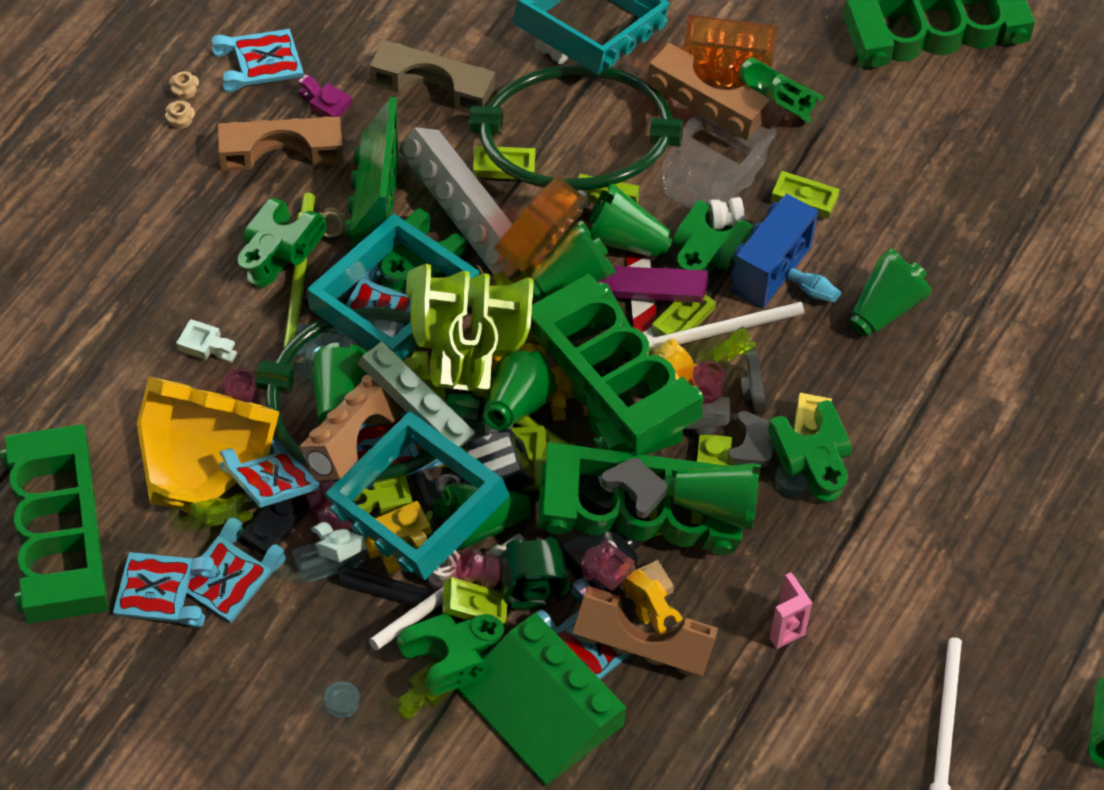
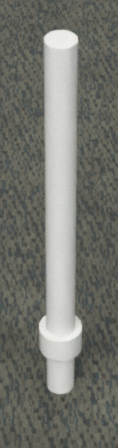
(728, 325)
(422, 608)
(947, 716)

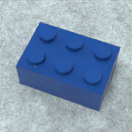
(773, 250)

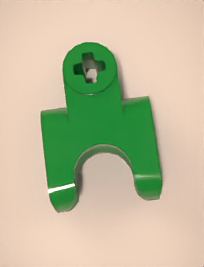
(779, 88)
(274, 244)
(705, 247)
(401, 259)
(814, 455)
(456, 646)

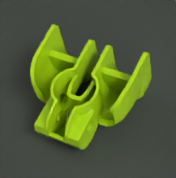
(497, 328)

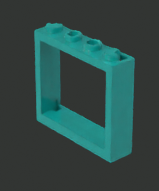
(532, 18)
(361, 259)
(454, 531)

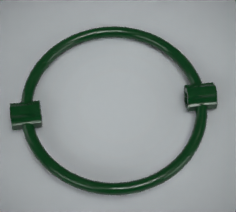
(489, 120)
(279, 377)

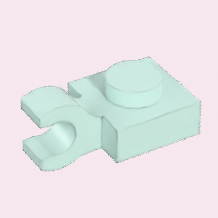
(202, 339)
(338, 544)

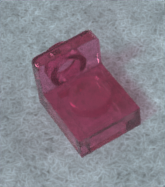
(607, 565)

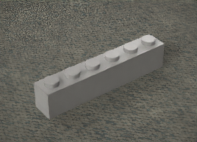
(459, 195)

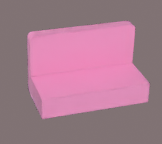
(791, 614)

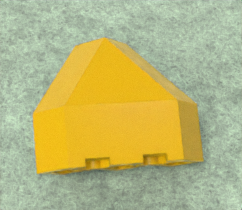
(183, 438)

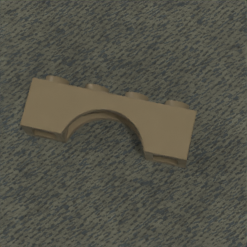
(401, 66)

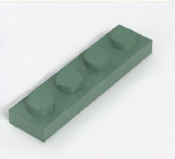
(413, 393)

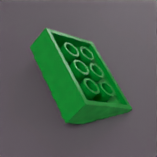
(375, 176)
(543, 700)

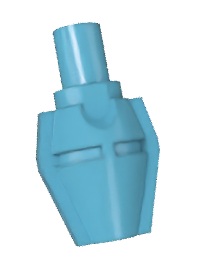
(815, 285)

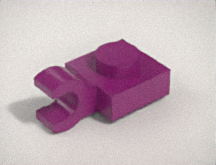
(326, 100)

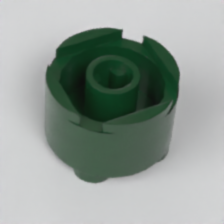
(533, 573)

